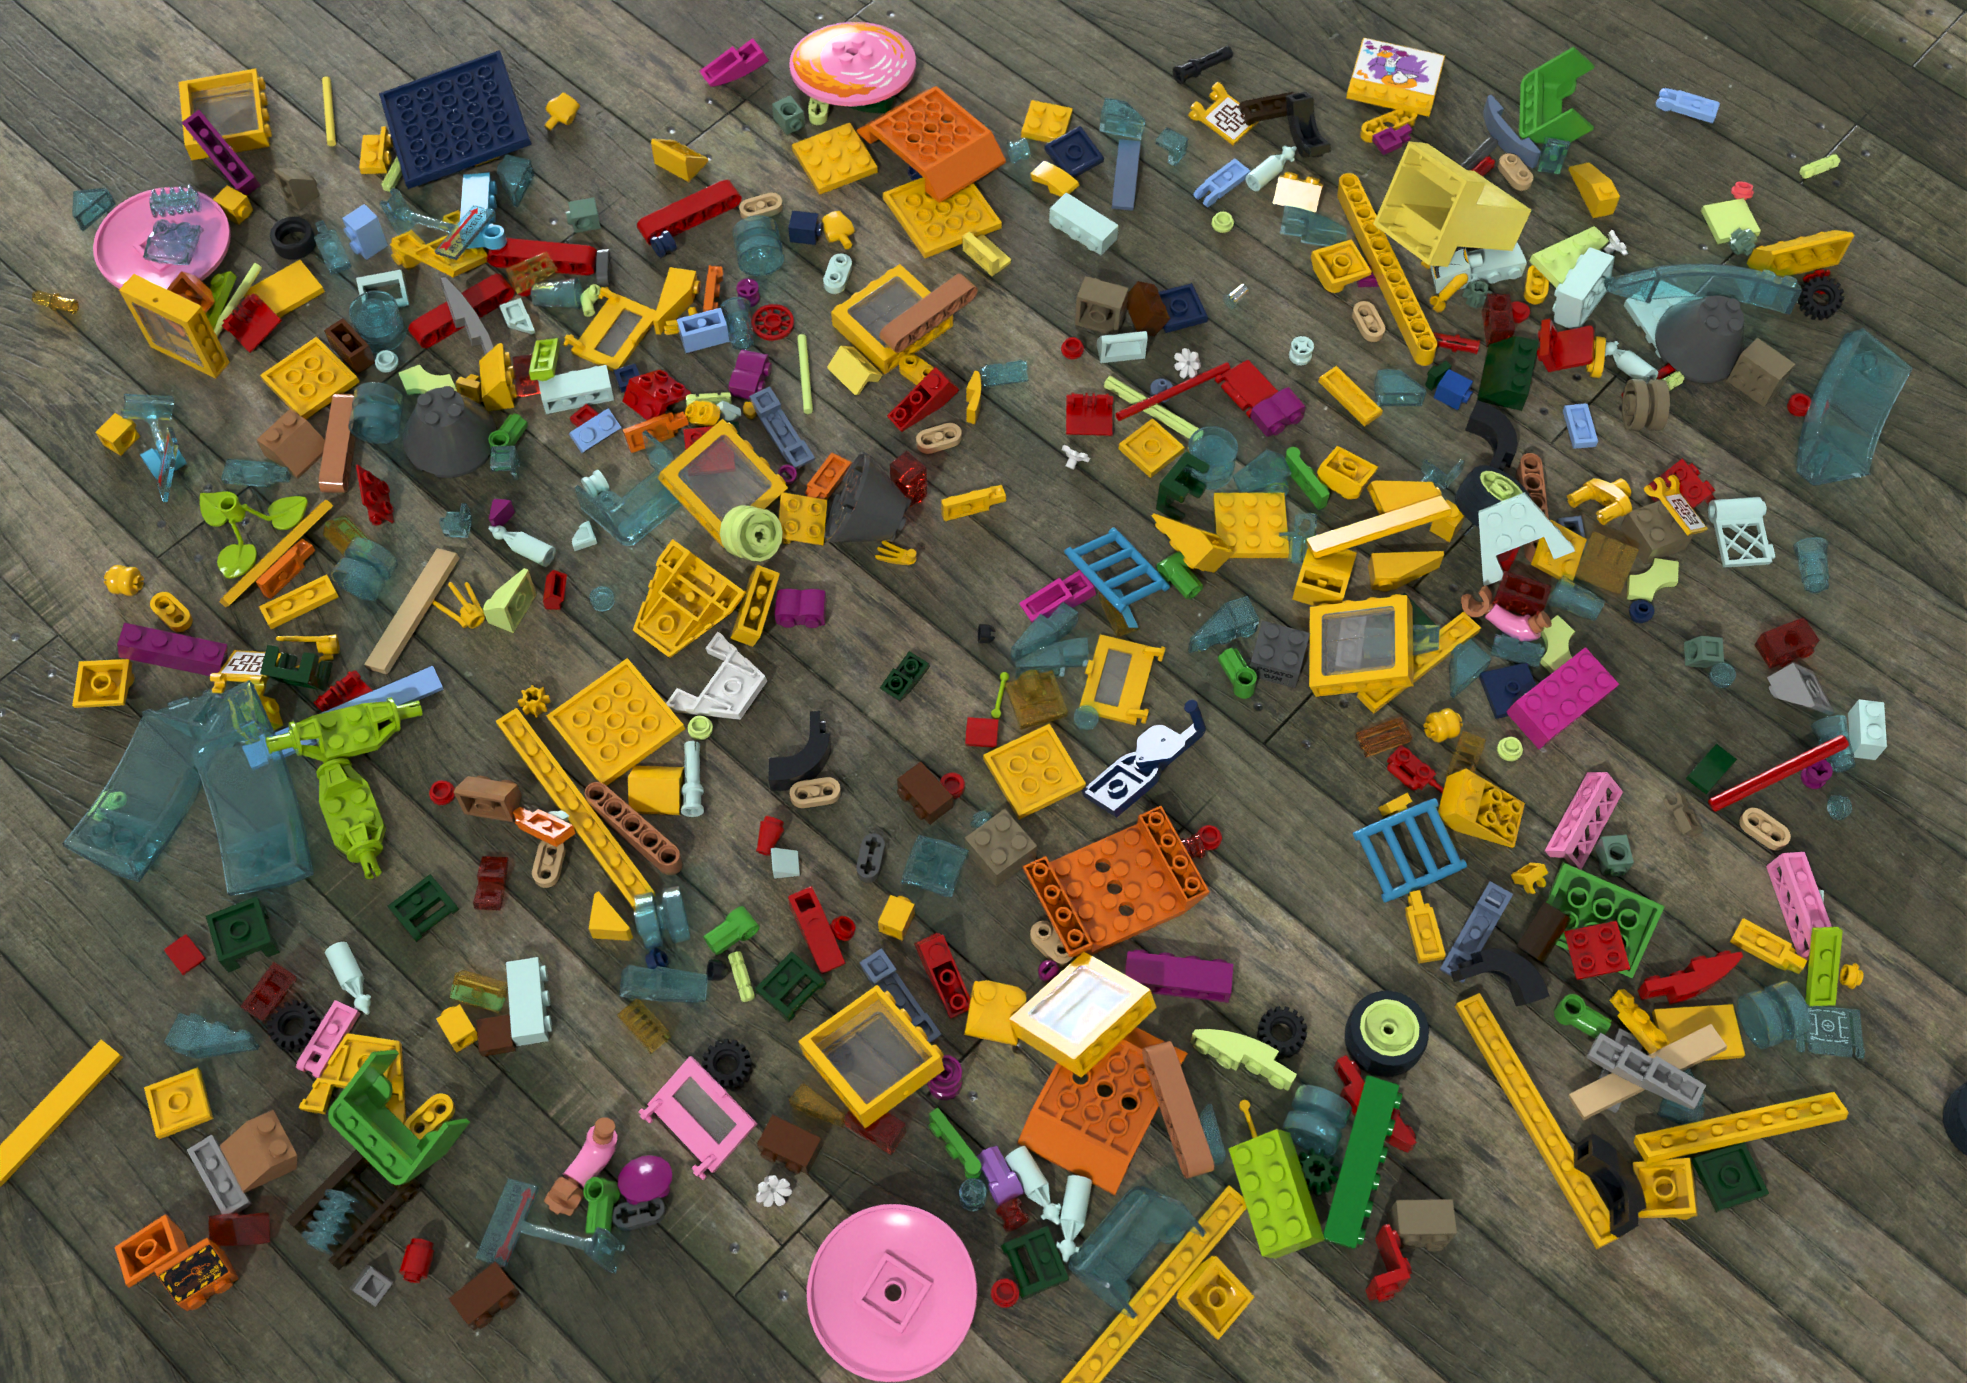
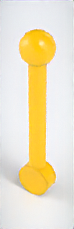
(1244, 1106)

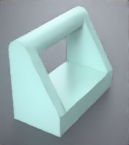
(385, 279)
(1122, 347)

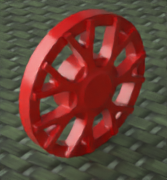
(772, 322)

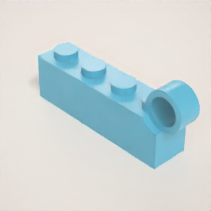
(481, 191)

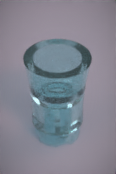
(557, 294)
(738, 320)
(1813, 563)
(1575, 599)
(1829, 728)

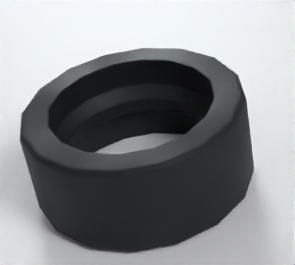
(296, 250)

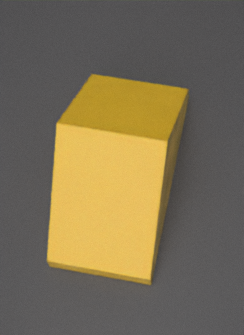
(606, 922)

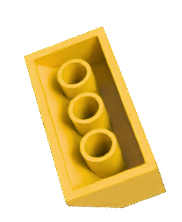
(1802, 253)

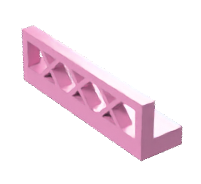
(1580, 815)
(1804, 898)

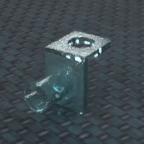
(1437, 476)
(1298, 537)

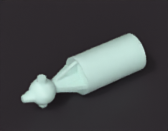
(1269, 168)
(1630, 363)
(525, 545)
(348, 974)
(1033, 1182)
(1073, 1212)

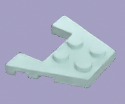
(1648, 314)
(1511, 526)

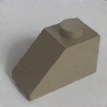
(297, 186)

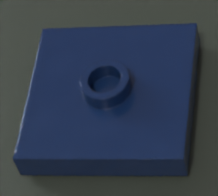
(1074, 152)
(1183, 308)
(1506, 686)

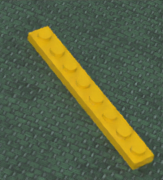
(1740, 1127)

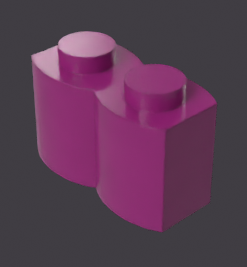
(749, 374)
(1277, 412)
(800, 607)

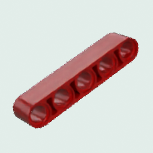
(690, 210)
(566, 257)
(482, 297)

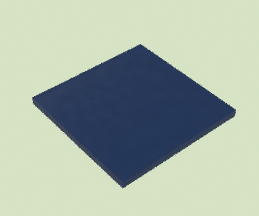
(454, 119)

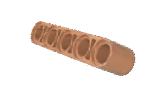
(928, 313)
(338, 447)
(1531, 476)
(638, 838)
(1178, 1109)

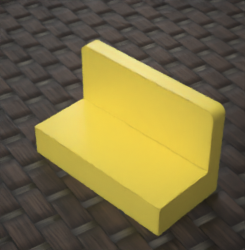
(985, 253)
(853, 369)

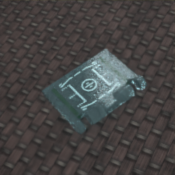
(1833, 1032)

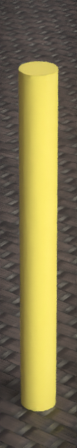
(328, 108)

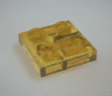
(1606, 563)
(1036, 698)

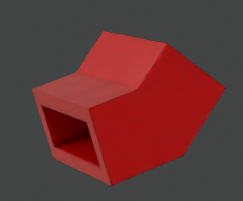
(553, 579)
(981, 732)

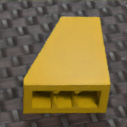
(1399, 494)

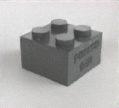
(1279, 654)

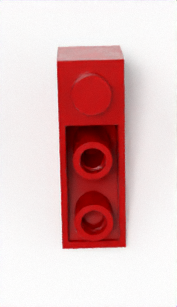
(923, 400)
(815, 930)
(943, 974)

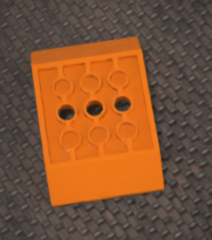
(948, 156)
(1147, 865)
(1094, 1132)

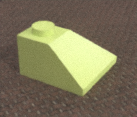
(510, 602)

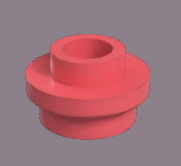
(1742, 190)

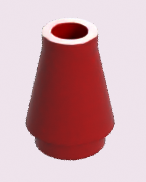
(769, 834)

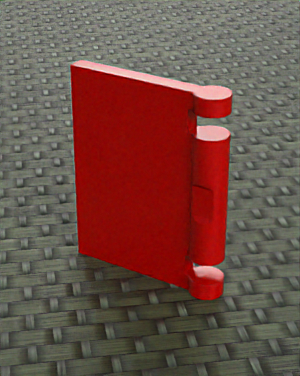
(1246, 386)

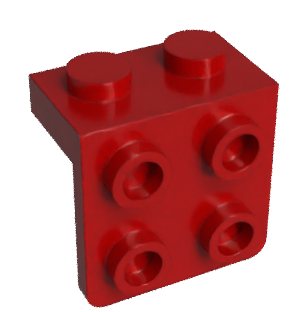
(1565, 348)
(652, 393)
(1690, 485)
(1398, 1268)

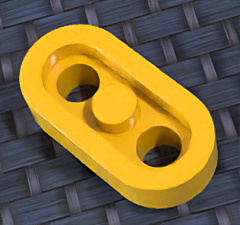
(1535, 286)
(1597, 365)
(916, 371)
(702, 413)
(172, 613)
(428, 1116)

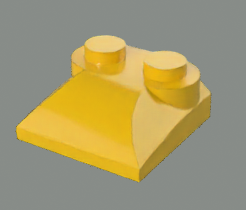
(1339, 265)
(1345, 473)
(102, 683)
(990, 1011)
(1667, 1188)
(1214, 1296)

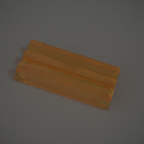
(1369, 751)

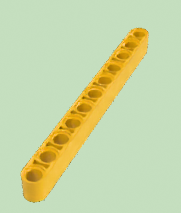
(1387, 270)

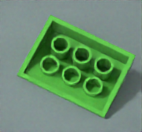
(1597, 901)

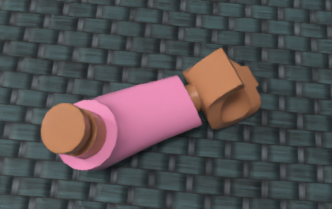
(1518, 627)
(590, 1161)

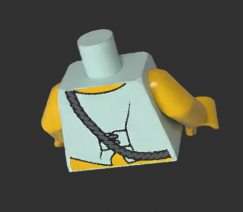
(1452, 278)

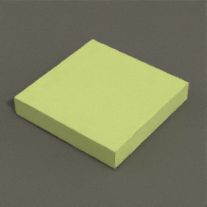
(1727, 217)

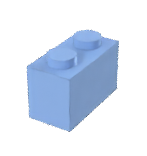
(364, 232)
(703, 330)

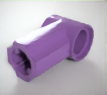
(1002, 1182)

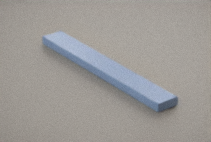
(402, 692)

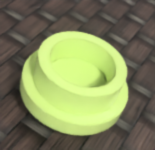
(1222, 222)
(700, 728)
(1510, 749)

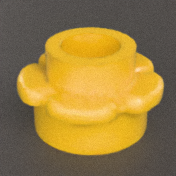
(1851, 975)

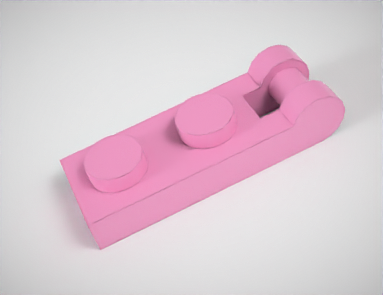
(327, 1038)

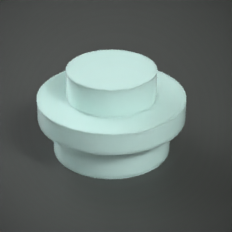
(386, 361)

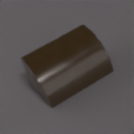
(1544, 932)

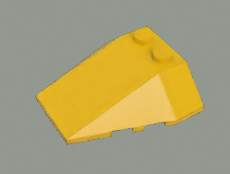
(684, 600)

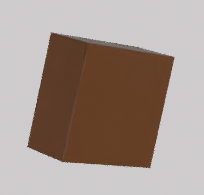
(495, 1035)

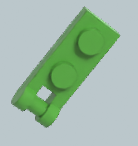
(1306, 479)
(955, 1144)

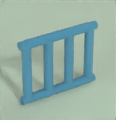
(1105, 587)
(1407, 816)

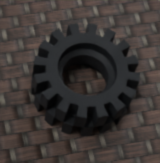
(1827, 287)
(283, 1016)
(1288, 1018)
(734, 1050)

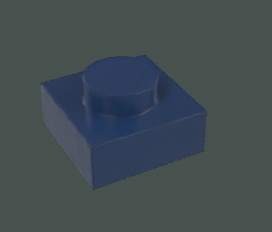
(624, 374)

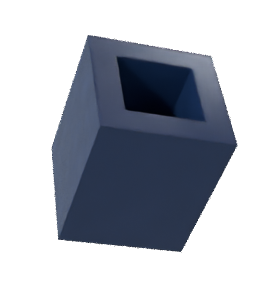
(804, 227)

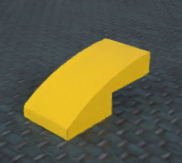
(1055, 178)
(973, 396)

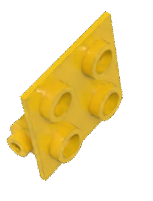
(802, 519)

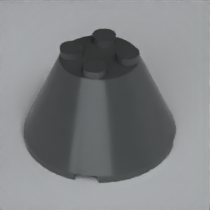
(1702, 337)
(448, 433)
(868, 506)

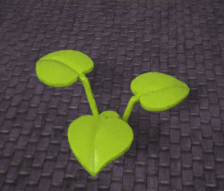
(225, 506)

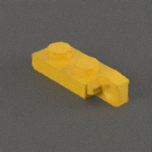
(972, 502)
(1424, 929)
(1767, 947)
(1638, 1022)

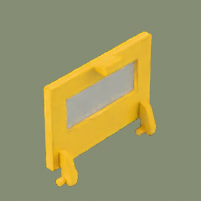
(613, 331)
(1119, 679)

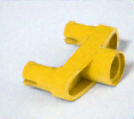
(1611, 495)

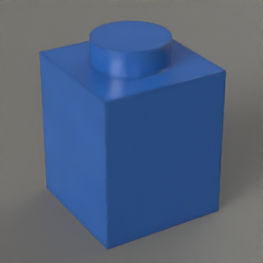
(1454, 390)

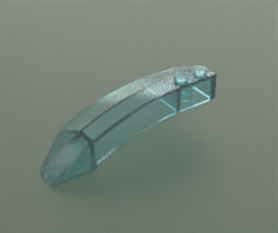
(1706, 280)
(1849, 409)
(147, 790)
(251, 797)

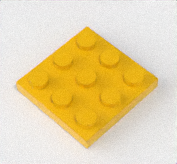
(834, 158)
(309, 378)
(1252, 524)
(1034, 771)

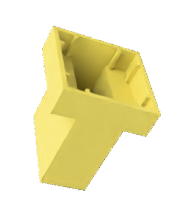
(1444, 206)

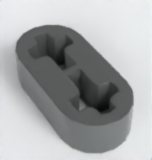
(603, 267)
(865, 856)
(639, 1220)

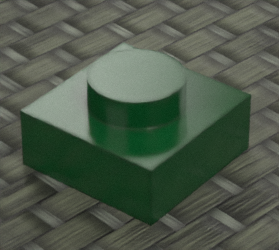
(1435, 375)

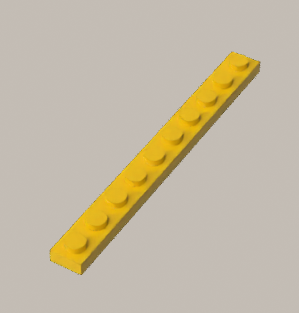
(571, 801)
(1537, 1119)
(1158, 1290)

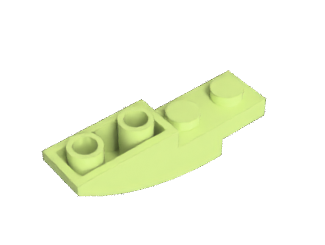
(1233, 1049)

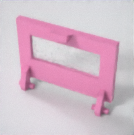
(700, 1115)

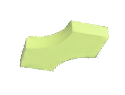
(419, 381)
(1660, 575)
(1557, 644)

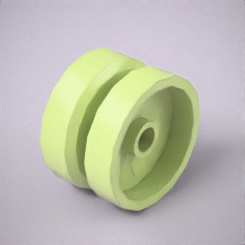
(751, 533)

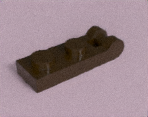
(1266, 108)

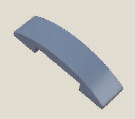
(1506, 137)
(1126, 174)
(780, 429)
(1477, 927)
(883, 973)

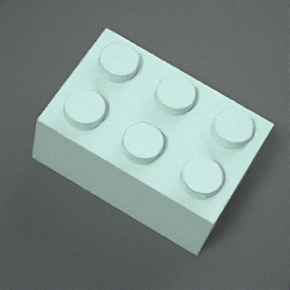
(1582, 288)

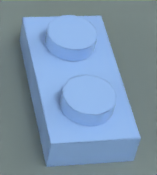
(1580, 426)
(595, 430)

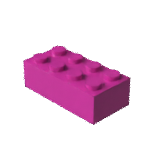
(1562, 698)

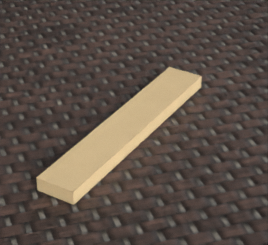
(411, 611)
(1614, 1089)

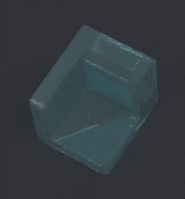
(1174, 143)
(505, 459)
(457, 523)

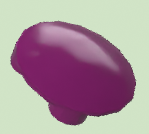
(645, 1179)

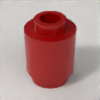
(417, 1260)

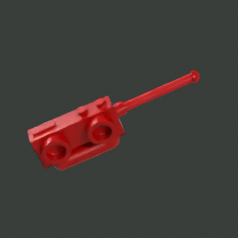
(1420, 771)

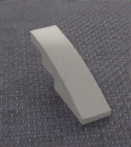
(464, 315)
(1646, 1072)

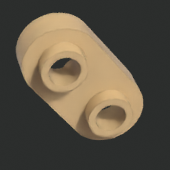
(1513, 169)
(762, 205)
(1370, 323)
(938, 438)
(815, 792)
(1765, 828)
(548, 863)
(1049, 944)

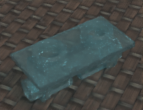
(1004, 374)
(1517, 651)

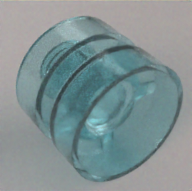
(758, 245)
(378, 320)
(376, 413)
(1219, 450)
(364, 569)
(654, 918)
(1773, 1014)
(1317, 1119)

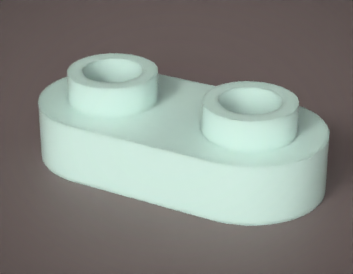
(839, 269)

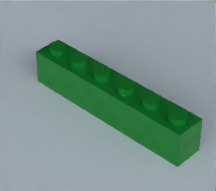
(1361, 1161)

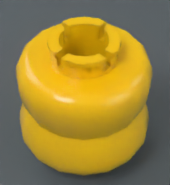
(123, 580)
(1442, 725)

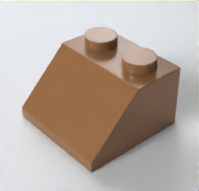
(292, 443)
(488, 798)
(259, 1152)

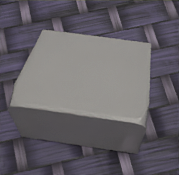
(371, 1285)

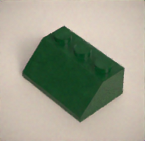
(1508, 372)

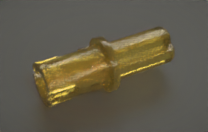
(55, 301)

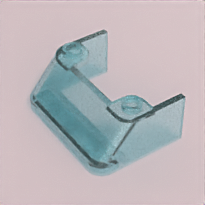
(641, 508)
(1126, 1240)

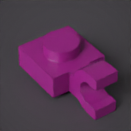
(1390, 140)

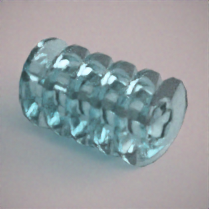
(175, 202)
(329, 1220)

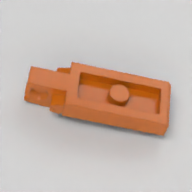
(712, 290)
(660, 427)
(827, 477)
(285, 569)
(543, 826)

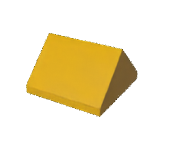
(677, 158)
(655, 789)

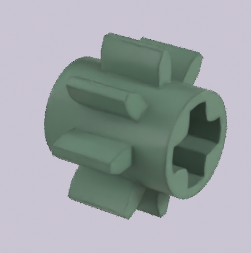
(1742, 241)
(1476, 293)

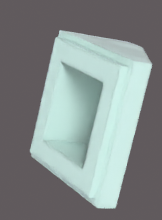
(785, 863)

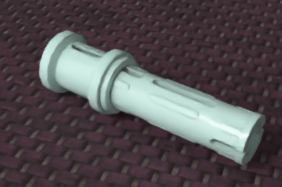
(692, 789)

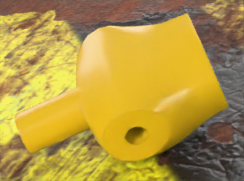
(562, 110)
(838, 228)

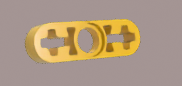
(1392, 117)

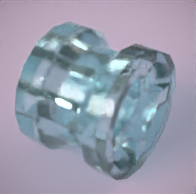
(1018, 150)
(971, 1188)

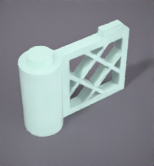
(1737, 514)

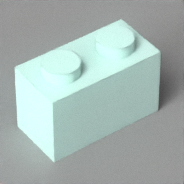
(1867, 729)

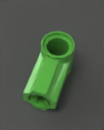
(509, 432)
(1178, 572)
(1238, 672)
(737, 926)
(1583, 1018)
(601, 1197)

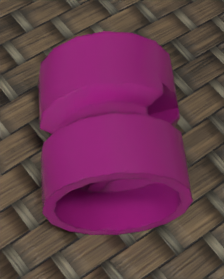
(948, 1082)

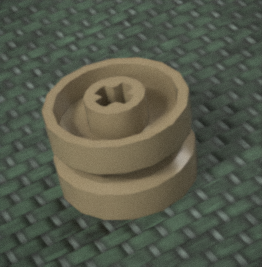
(1645, 404)

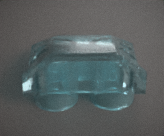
(172, 242)
(938, 862)

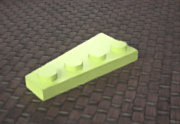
(1561, 257)

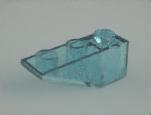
(1229, 622)
(201, 1039)

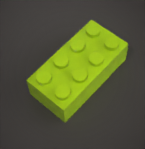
(1276, 1194)

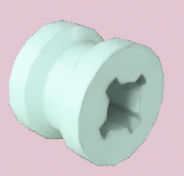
(1297, 346)
(595, 484)

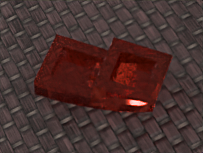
(524, 384)
(491, 883)
(239, 1230)

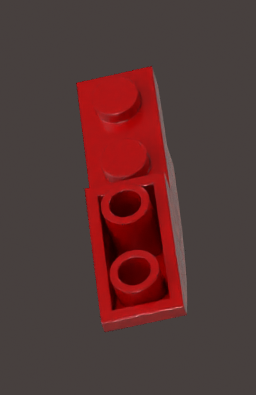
(1694, 980)
(1349, 1073)

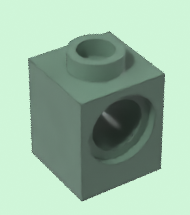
(788, 115)
(583, 215)
(1703, 651)
(1618, 846)

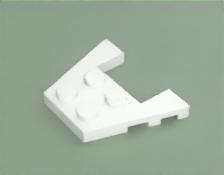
(729, 690)

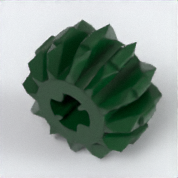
(1327, 1171)

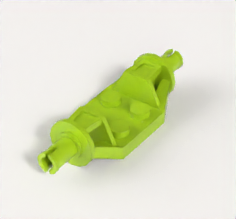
(345, 730)
(351, 814)

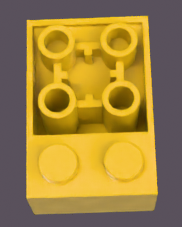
(1199, 547)
(1324, 578)
(1480, 809)

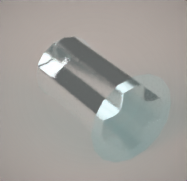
(1235, 296)

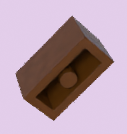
(1146, 308)
(349, 346)
(924, 793)
(789, 1145)
(484, 1296)

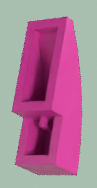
(734, 64)
(1071, 591)

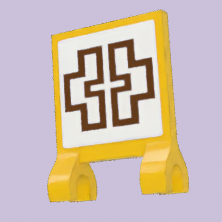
(1222, 116)
(1677, 505)
(241, 668)

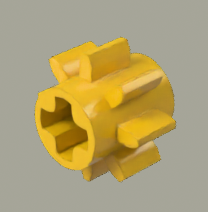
(534, 701)

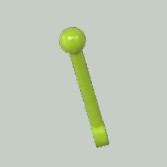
(996, 713)

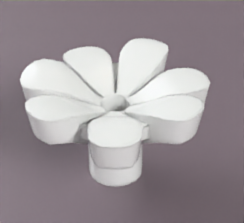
(1615, 245)
(1188, 363)
(1074, 456)
(773, 1190)

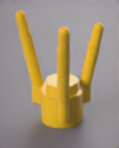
(471, 614)
(325, 644)

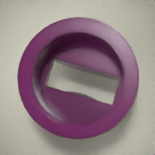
(790, 472)
(1052, 973)

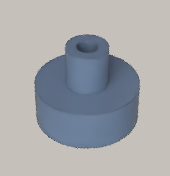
(1160, 385)

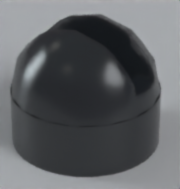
(984, 633)
(716, 970)

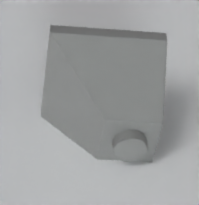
(1799, 687)

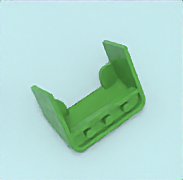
(1543, 95)
(378, 1134)

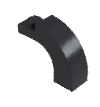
(1303, 126)
(1496, 430)
(807, 763)
(1517, 972)
(1615, 1177)

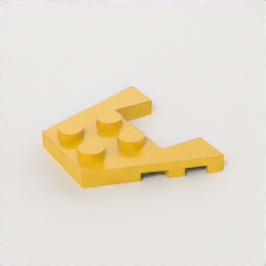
(426, 253)
(344, 1065)

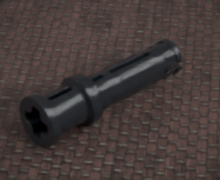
(1195, 66)

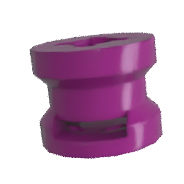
(750, 290)
(1812, 779)

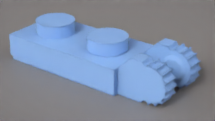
(1687, 104)
(1222, 182)

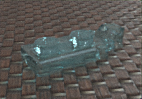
(331, 249)
(254, 473)

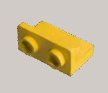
(376, 153)

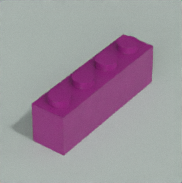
(221, 153)
(171, 650)
(1181, 976)

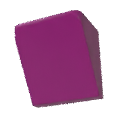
(501, 512)

